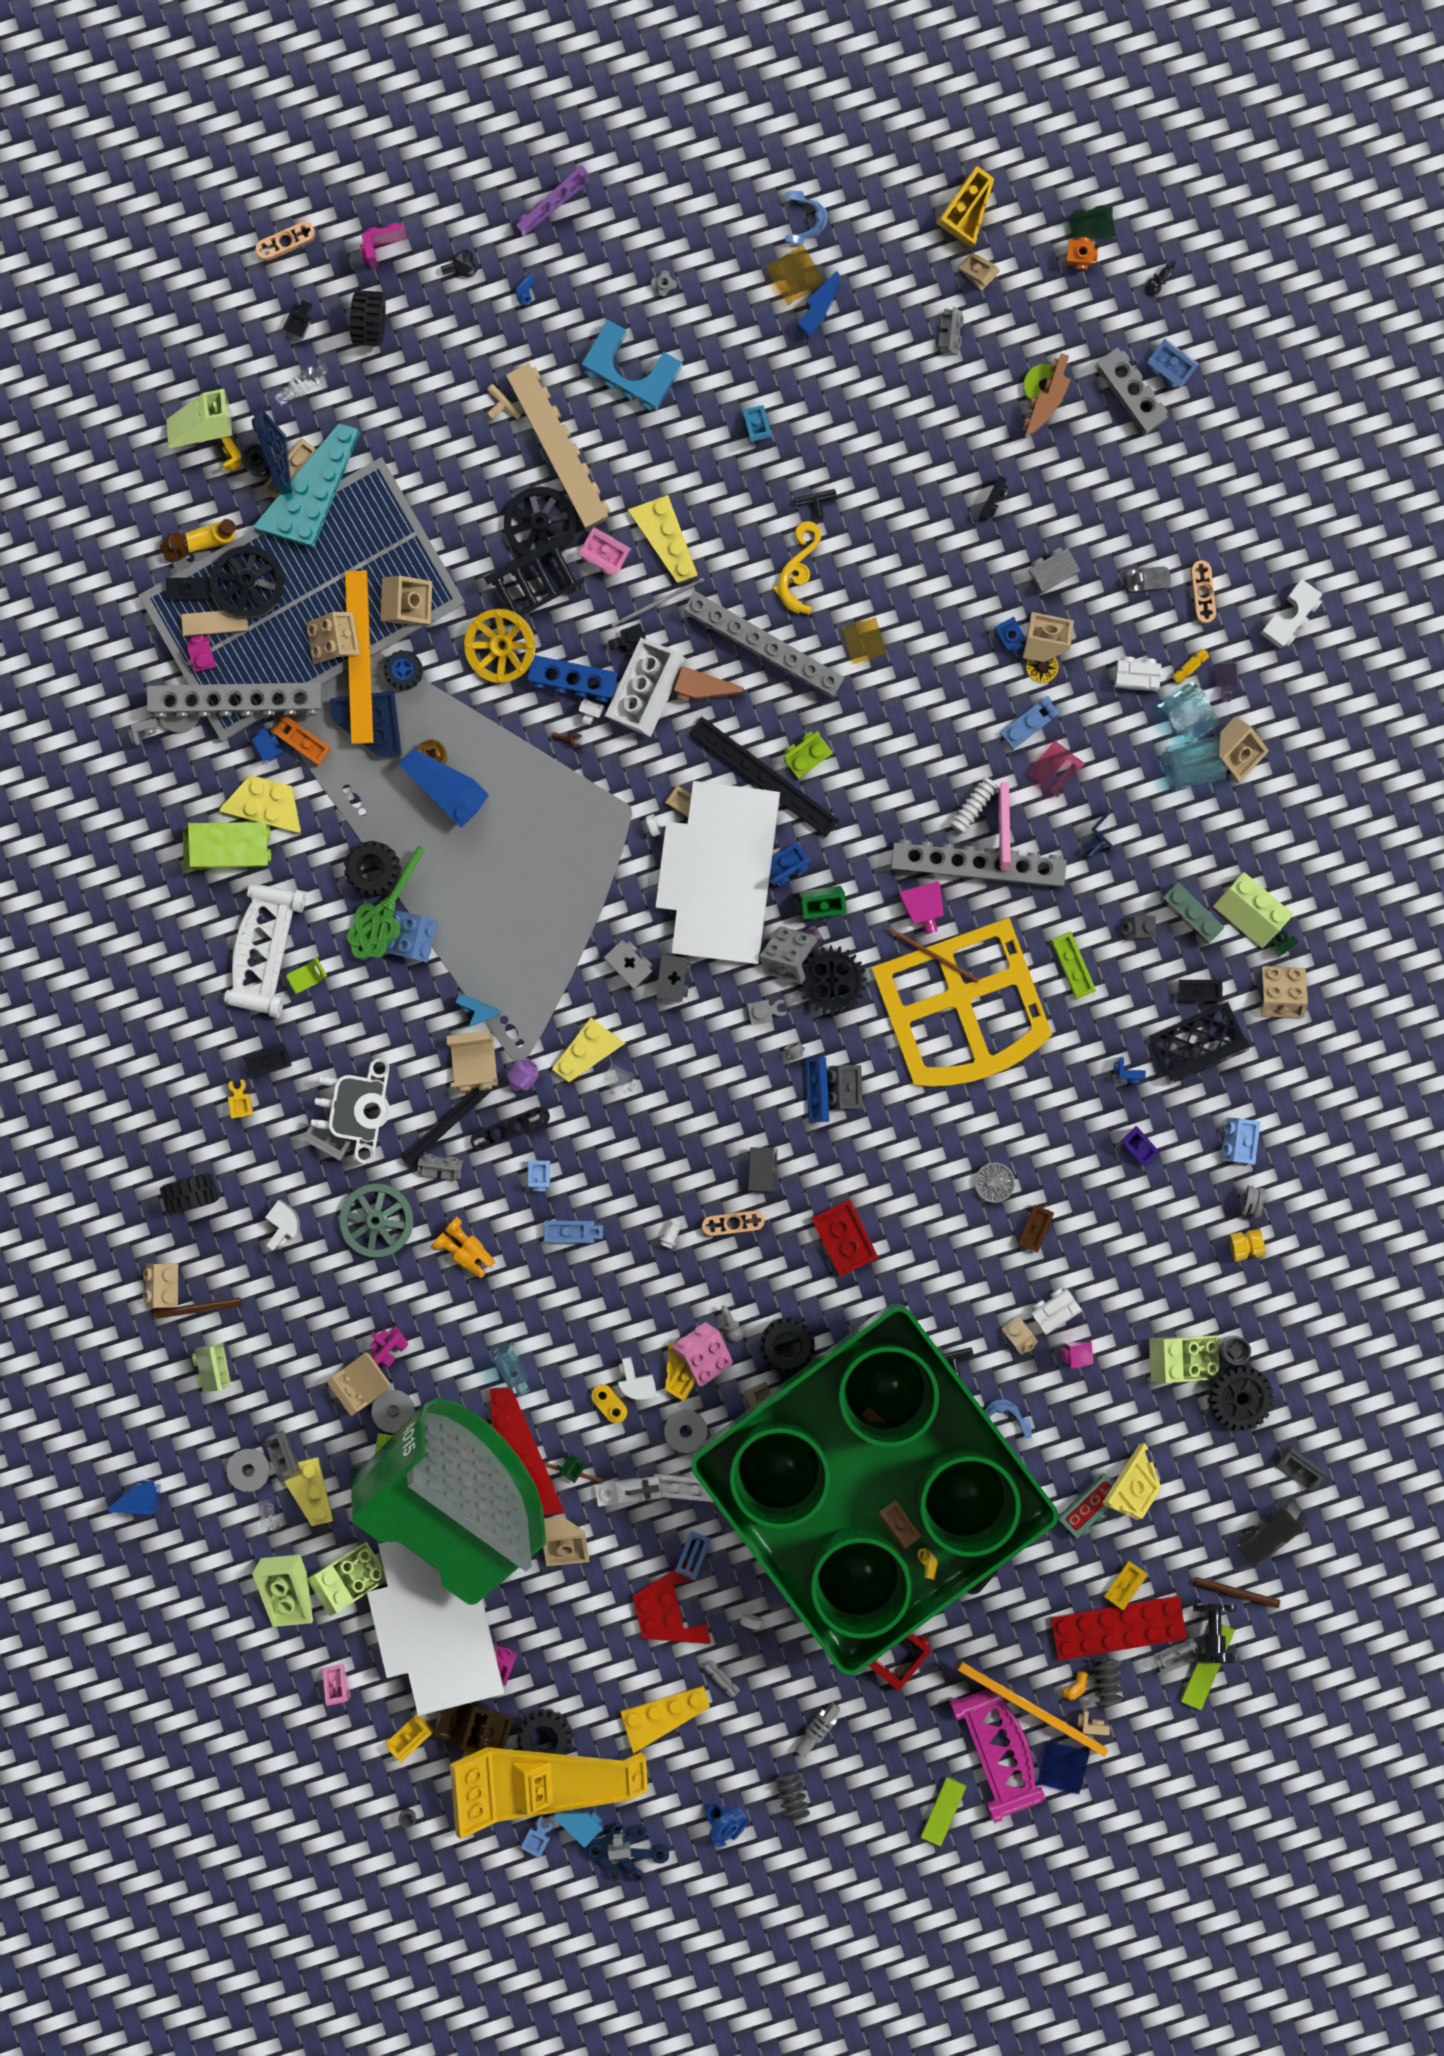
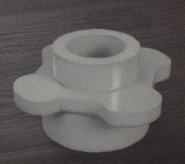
(664, 289)

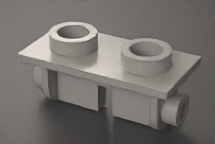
(951, 340)
(430, 1165)
(1176, 1656)

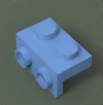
(1172, 364)

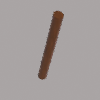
(201, 1307)
(1237, 1592)

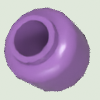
(522, 1074)

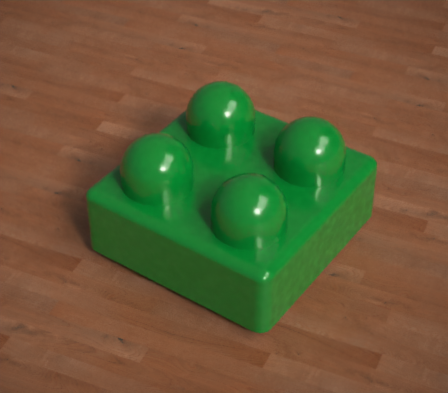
(837, 1470)

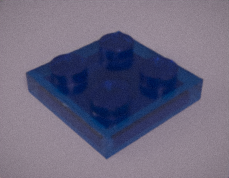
(1063, 1767)

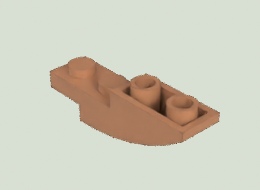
(1046, 404)

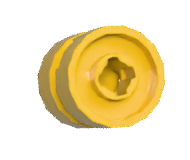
(1247, 1245)

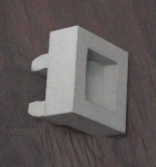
(619, 1849)

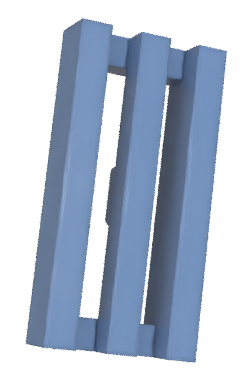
(686, 1572)

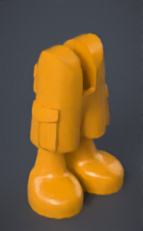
(468, 1253)

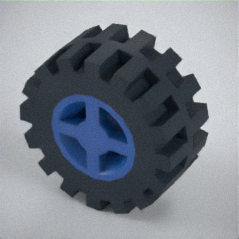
(398, 665)

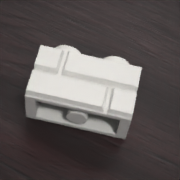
(1137, 675)
(1055, 1311)

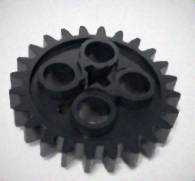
(851, 980)

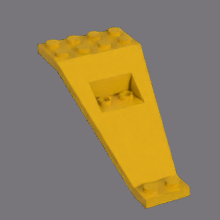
(521, 1784)

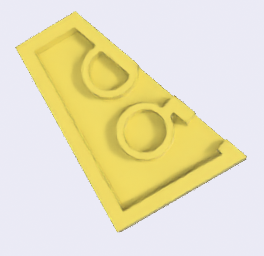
(586, 1050)

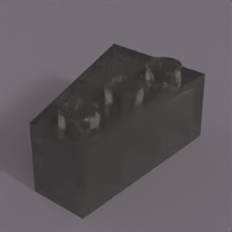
(1272, 1533)

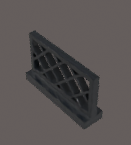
(1208, 1059)

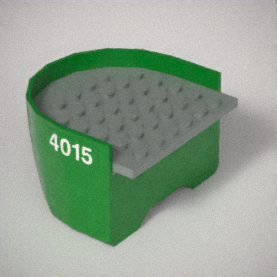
(453, 1499)

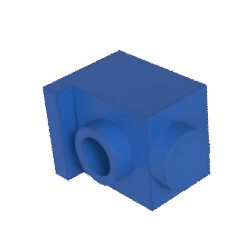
(1002, 633)
(267, 745)

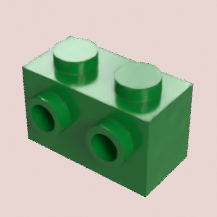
(822, 902)

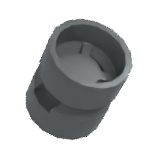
(1235, 1350)

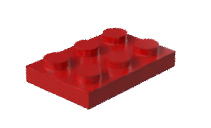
(844, 1238)

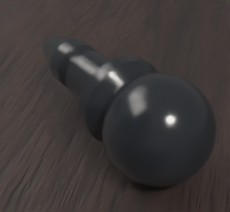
(1154, 285)

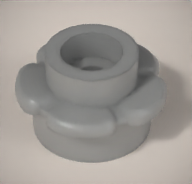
(794, 1050)

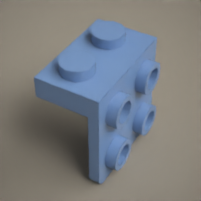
(415, 936)

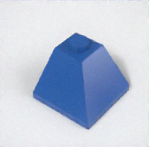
(140, 1499)

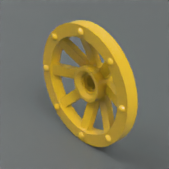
(496, 645)

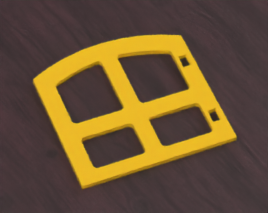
(960, 996)

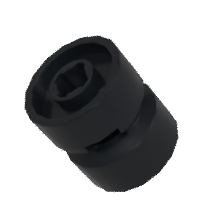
(254, 460)

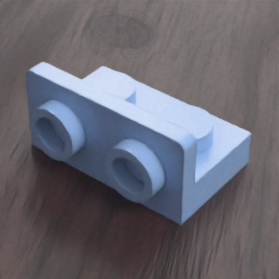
(1240, 1140)

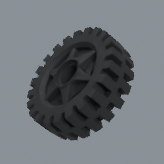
(1255, 1403)

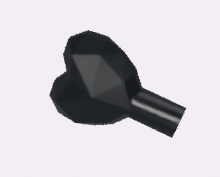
(461, 264)

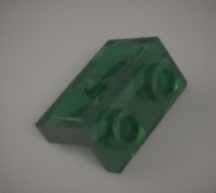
(1092, 224)

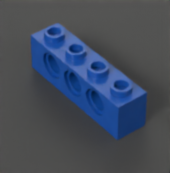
(541, 665)

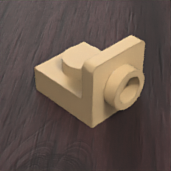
(1096, 1726)

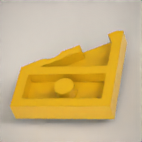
(679, 1377)

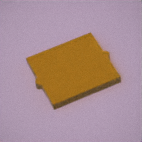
(864, 640)

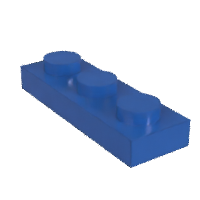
(817, 1089)

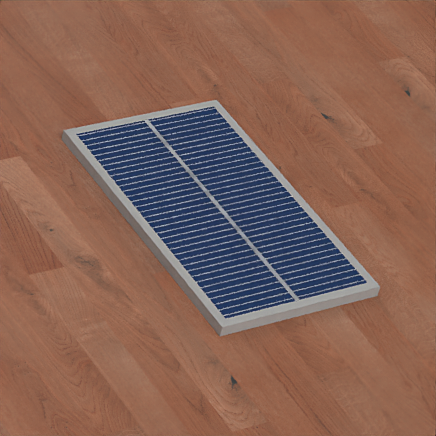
(364, 530)

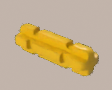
(1190, 666)

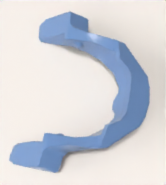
(821, 216)
(1003, 1405)

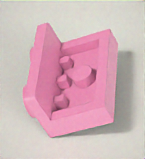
(604, 552)

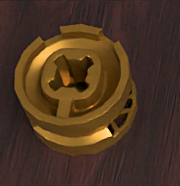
(434, 750)

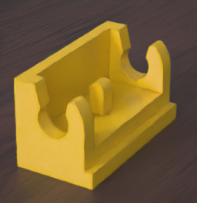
(409, 1737)

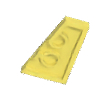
(311, 1492)

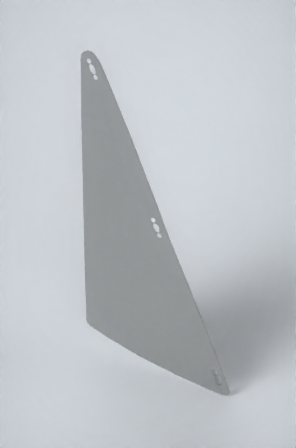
(510, 885)

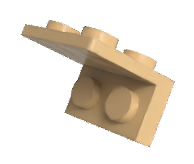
(332, 636)
(1284, 992)

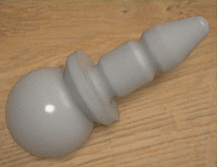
(734, 1332)

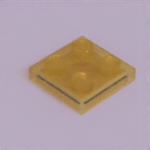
(795, 274)

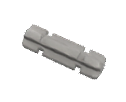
(721, 1678)

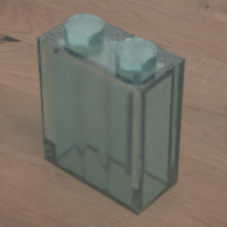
(1194, 763)

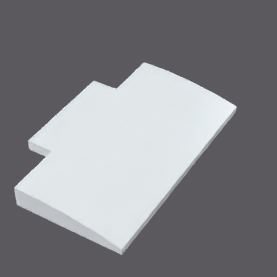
(720, 871)
(432, 1635)

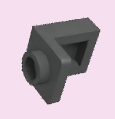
(1139, 927)

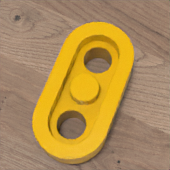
(611, 1402)

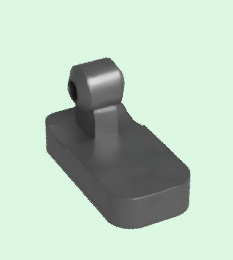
(1148, 579)

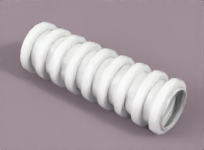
(974, 805)

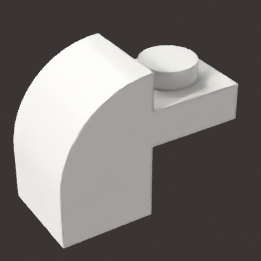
(286, 1220)
(636, 1387)

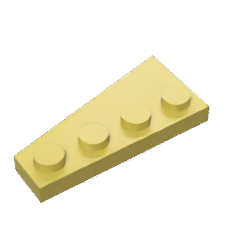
(663, 532)

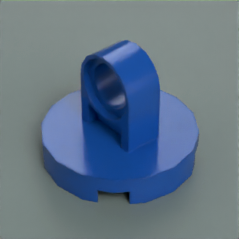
(728, 1826)

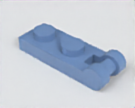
(1029, 723)

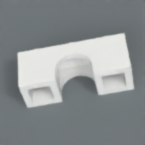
(1281, 630)

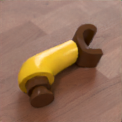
(203, 538)

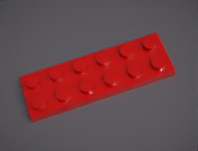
(1118, 1629)

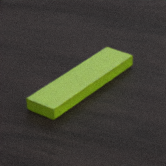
(1203, 1677)

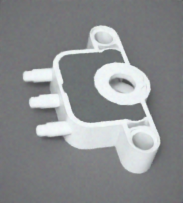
(347, 1106)

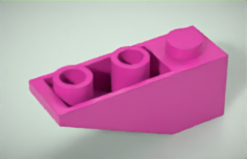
(1077, 1354)

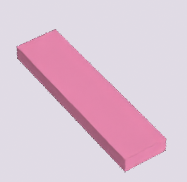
(1004, 826)

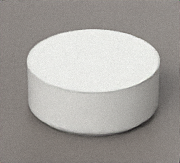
(652, 825)
(751, 1621)

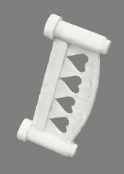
(281, 905)

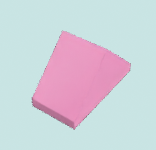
(335, 1685)

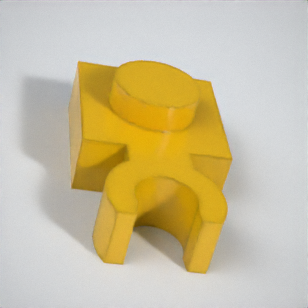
(240, 1103)

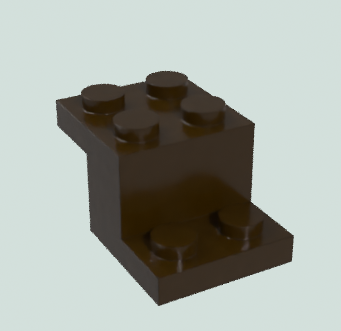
(473, 1726)

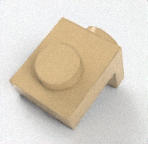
(1020, 1335)

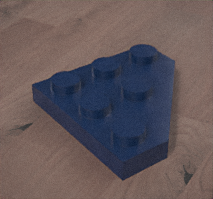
(274, 449)
(385, 722)

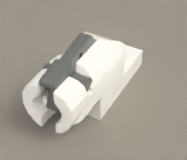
(628, 1490)

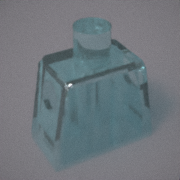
(509, 1360)

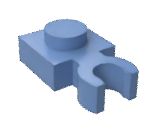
(536, 1839)

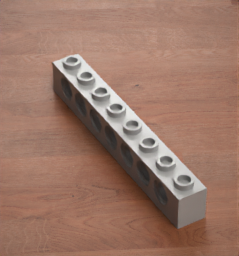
(763, 644)
(158, 695)
(901, 862)

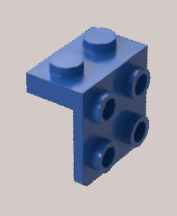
(788, 863)

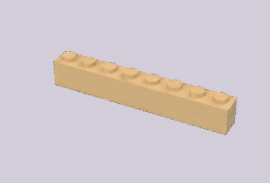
(557, 446)

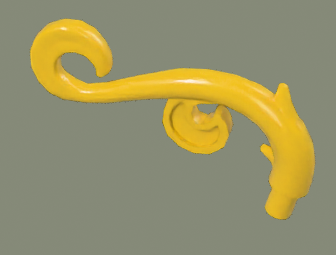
(789, 601)

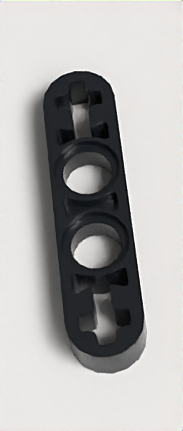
(511, 1131)

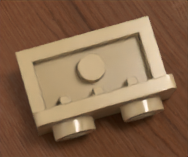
(161, 1285)

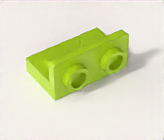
(807, 754)

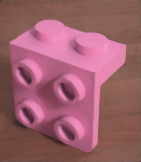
(704, 1353)

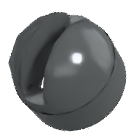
(407, 1821)

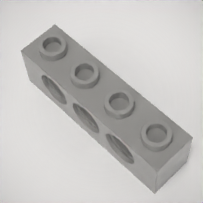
(1120, 360)

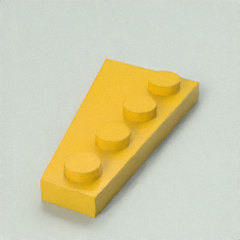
(658, 1717)

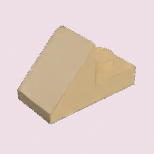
(978, 270)

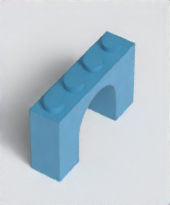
(649, 390)

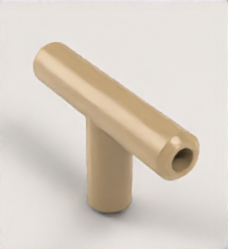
(502, 403)

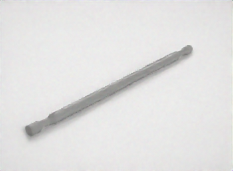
(657, 602)

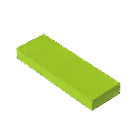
(1073, 965)
(943, 1811)

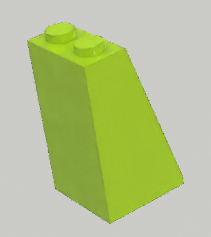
(225, 845)

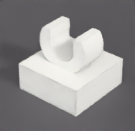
(590, 709)

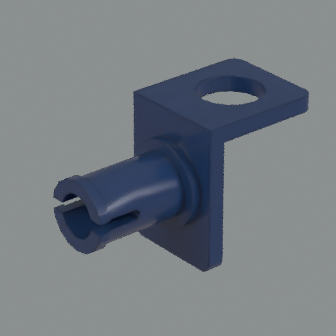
(1099, 840)

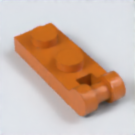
(301, 740)

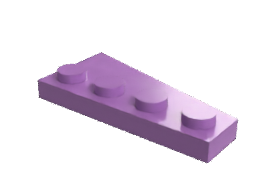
(553, 201)

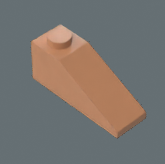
(699, 686)

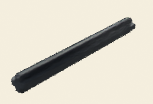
(446, 1123)

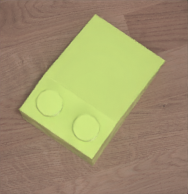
(212, 1367)
(284, 1590)

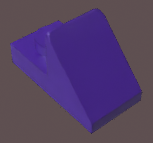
(1139, 1146)

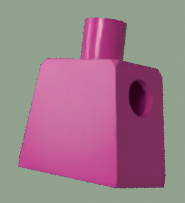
(924, 905)

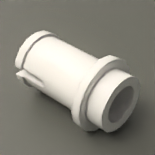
(670, 1234)

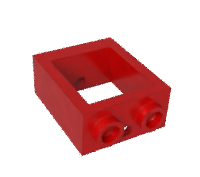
(893, 1679)

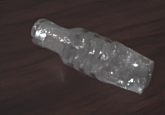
(301, 384)

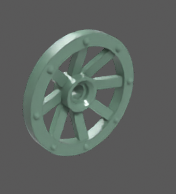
(383, 1221)

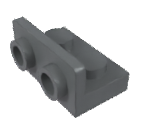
(845, 1087)

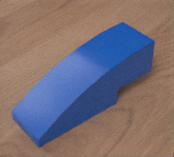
(818, 306)

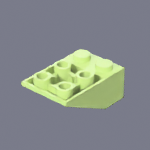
(200, 420)
(1183, 1358)
(347, 1579)

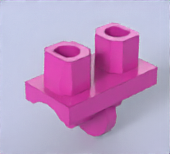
(384, 1343)

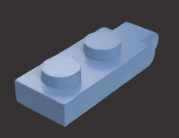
(572, 1231)

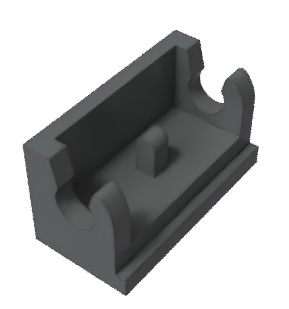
(763, 1169)
(282, 1456)
(1301, 1469)

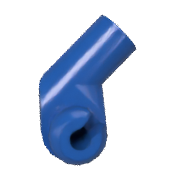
(523, 291)

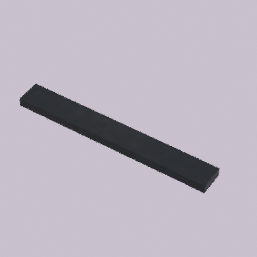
(763, 776)

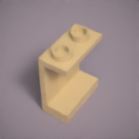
(473, 1061)

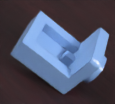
(538, 1175)

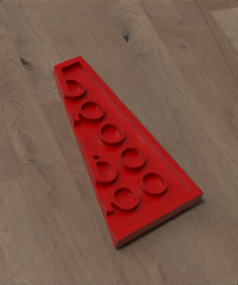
(511, 1424)

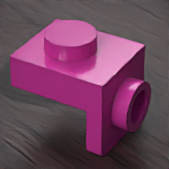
(201, 653)

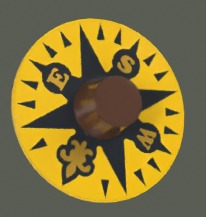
(1042, 671)

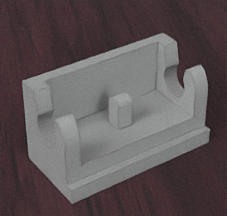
(327, 1142)

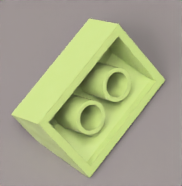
(1253, 910)

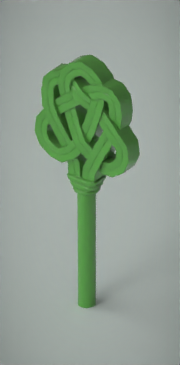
(371, 922)

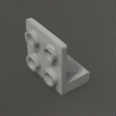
(786, 954)

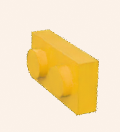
(1126, 1585)

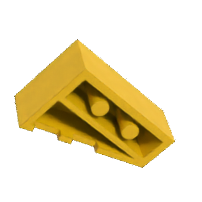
(966, 209)

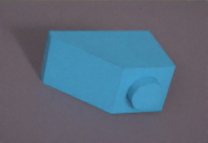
(580, 1824)

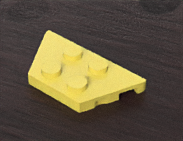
(264, 802)
(1135, 1486)

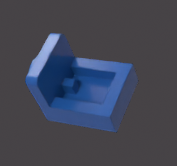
(1132, 1076)

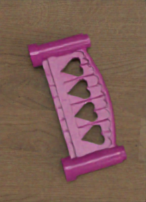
(1007, 1798)

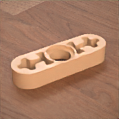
(287, 232)
(1196, 577)
(738, 1215)

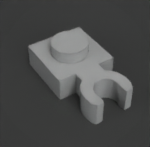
(762, 1012)

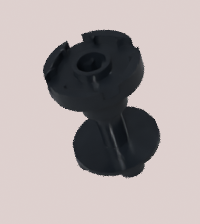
(1215, 1643)

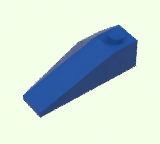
(450, 789)

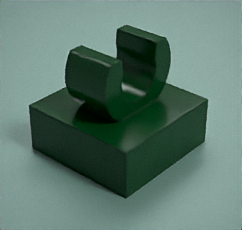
(1285, 945)
(572, 1468)

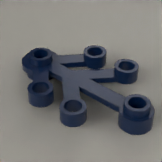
(626, 1862)

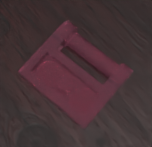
(1050, 763)

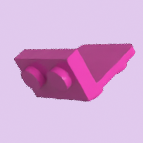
(375, 237)

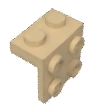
(359, 1384)

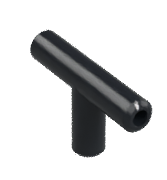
(816, 499)
(952, 1357)

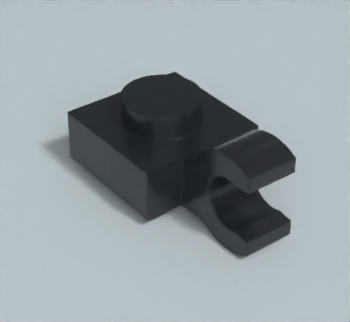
(299, 322)
(629, 638)

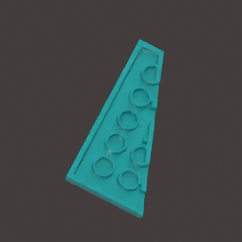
(303, 512)

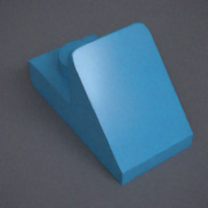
(757, 424)
(482, 1011)

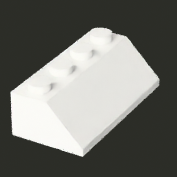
(645, 686)

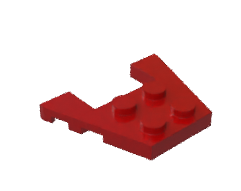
(660, 1612)

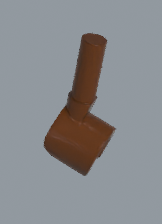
(567, 737)

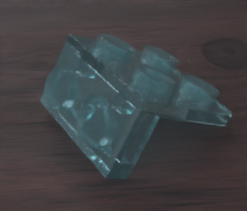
(1189, 712)

